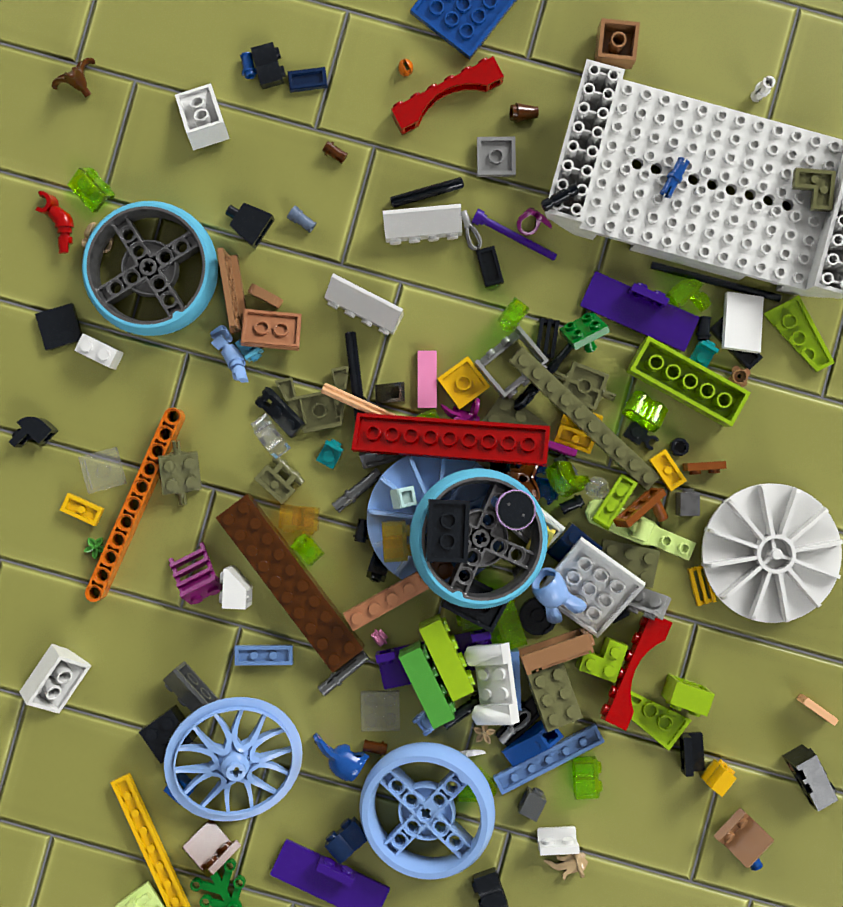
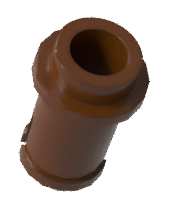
(335, 152)
(375, 747)

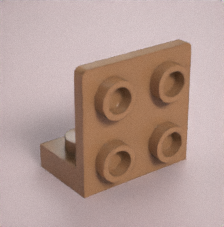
(744, 837)

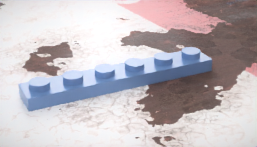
(558, 754)

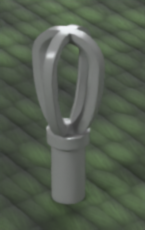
(468, 225)
(512, 730)

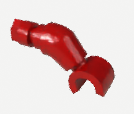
(61, 219)

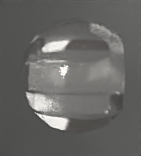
(597, 488)

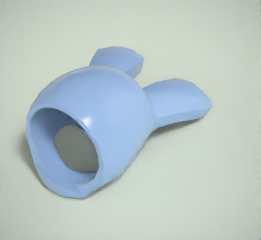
(555, 595)

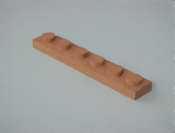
(393, 596)

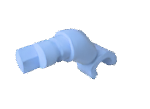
(233, 357)

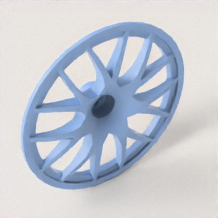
(231, 755)

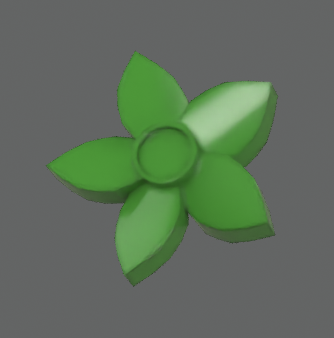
(95, 547)

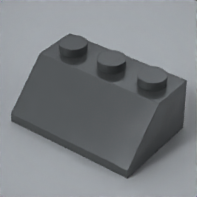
(189, 688)

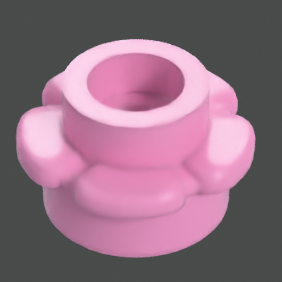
(379, 637)

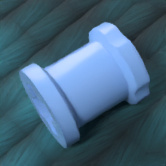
(423, 722)

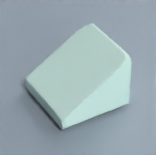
(403, 497)

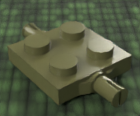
(586, 384)
(179, 472)

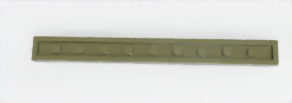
(583, 418)

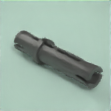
(353, 493)
(340, 675)

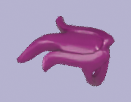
(539, 218)
(464, 415)

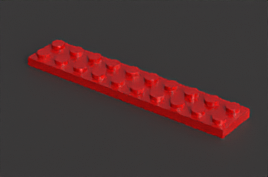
(451, 439)

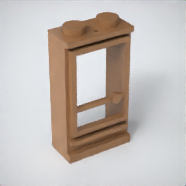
(556, 650)

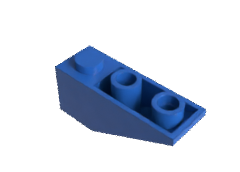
(531, 744)

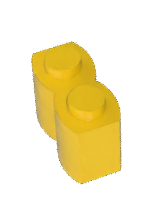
(719, 776)

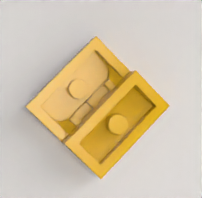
(572, 436)

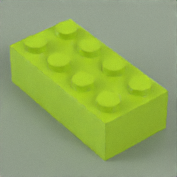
(446, 657)

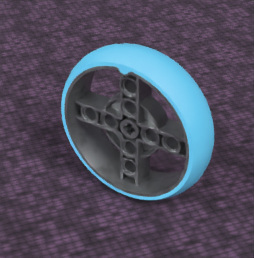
(121, 222)
(529, 560)

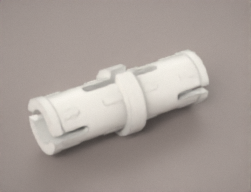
(762, 88)

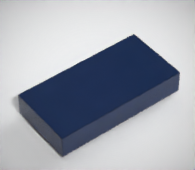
(307, 79)

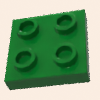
(584, 331)

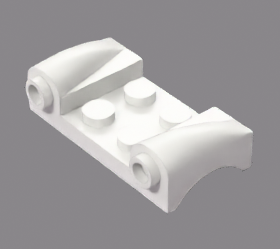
(494, 683)

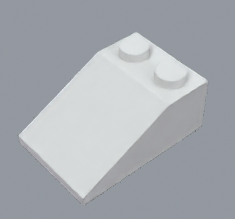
(202, 117)

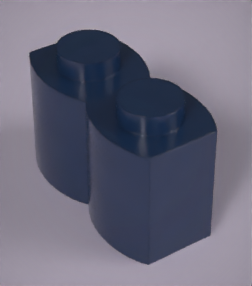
(346, 840)

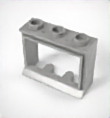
(506, 342)

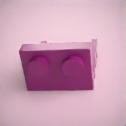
(199, 585)

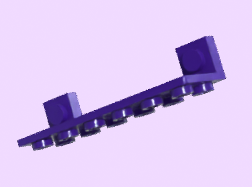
(392, 670)

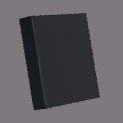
(59, 326)

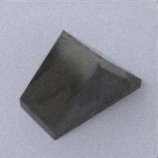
(390, 393)

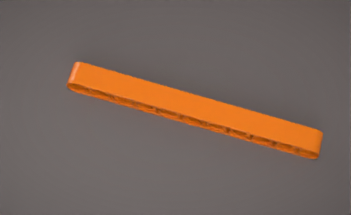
(127, 510)

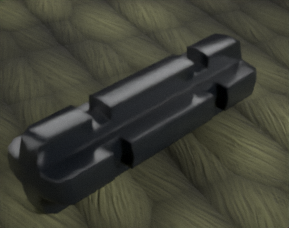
(559, 197)

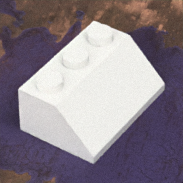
(54, 679)

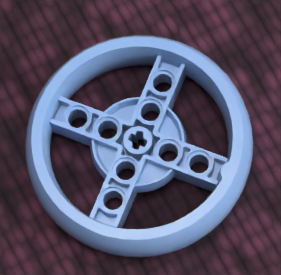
(391, 847)

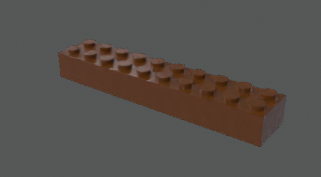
(290, 582)

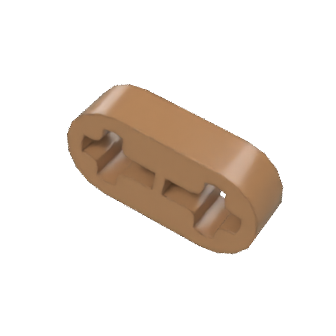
(265, 296)

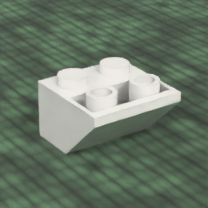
(236, 589)

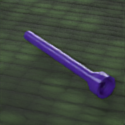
(481, 218)

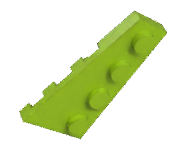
(799, 330)
(658, 721)

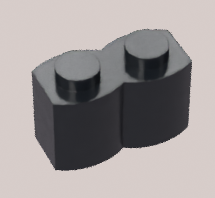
(267, 65)
(489, 888)

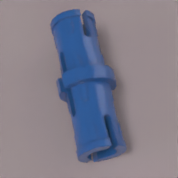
(674, 177)

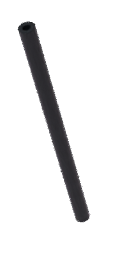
(715, 281)

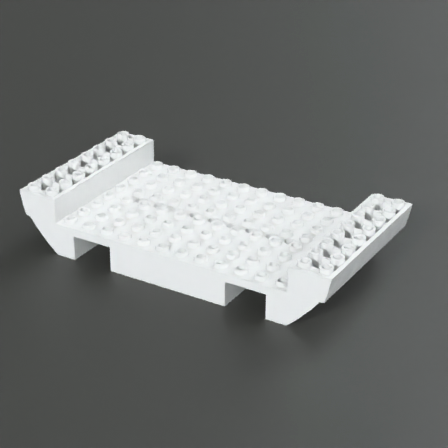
(699, 226)

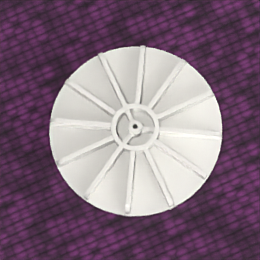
(771, 553)

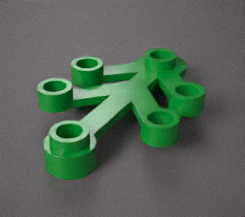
(220, 886)

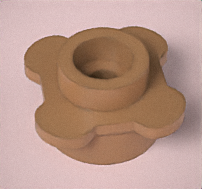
(744, 375)

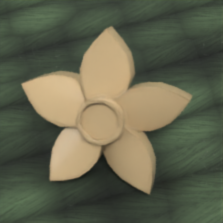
(484, 732)

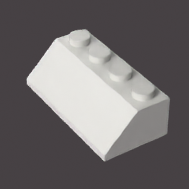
(422, 223)
(363, 304)

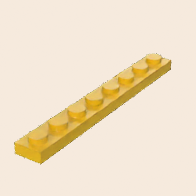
(149, 841)

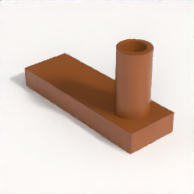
(648, 500)

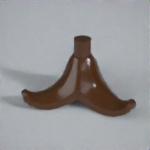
(75, 77)
(525, 476)

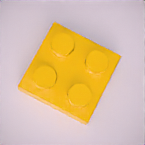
(463, 382)

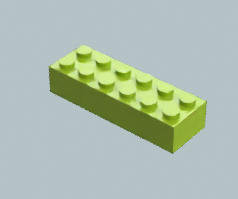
(688, 382)

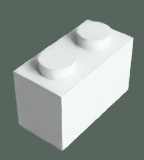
(99, 351)

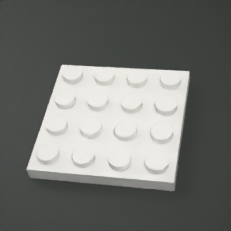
(597, 581)

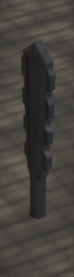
(529, 393)

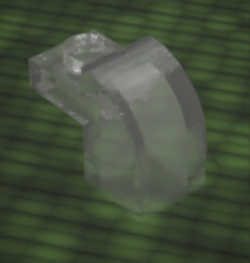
(270, 436)

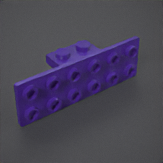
(640, 310)
(327, 878)

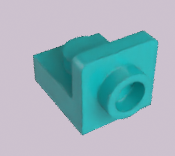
(704, 352)
(330, 453)

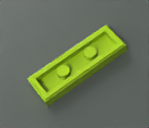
(614, 501)

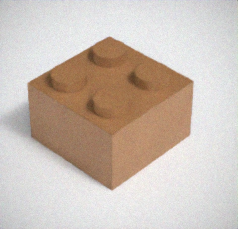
(617, 43)

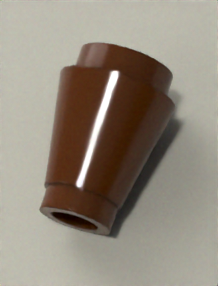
(523, 112)

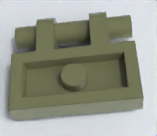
(275, 484)

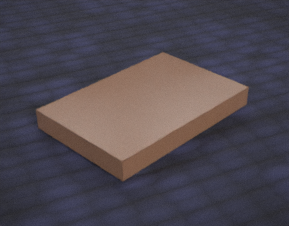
(271, 329)

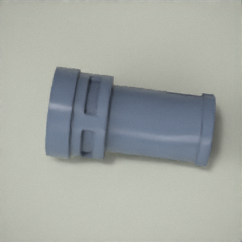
(297, 216)

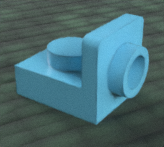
(250, 353)

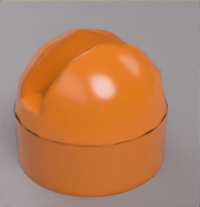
(401, 68)

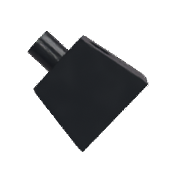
(250, 223)

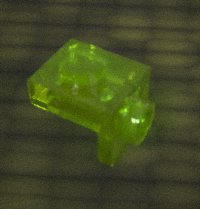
(307, 549)

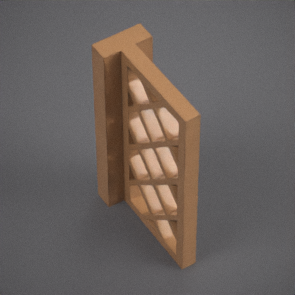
(232, 289)

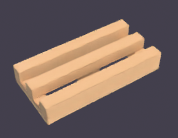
(817, 709)

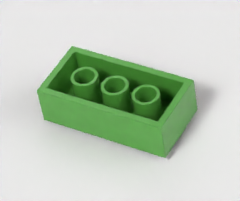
(426, 683)

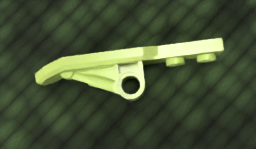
(646, 533)

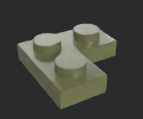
(821, 185)

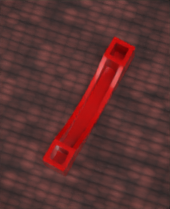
(480, 77)
(619, 706)

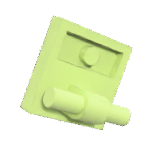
(142, 897)

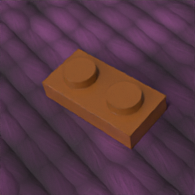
(712, 467)

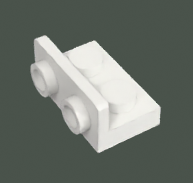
(557, 840)

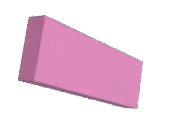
(427, 379)

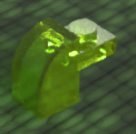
(688, 290)
(564, 480)

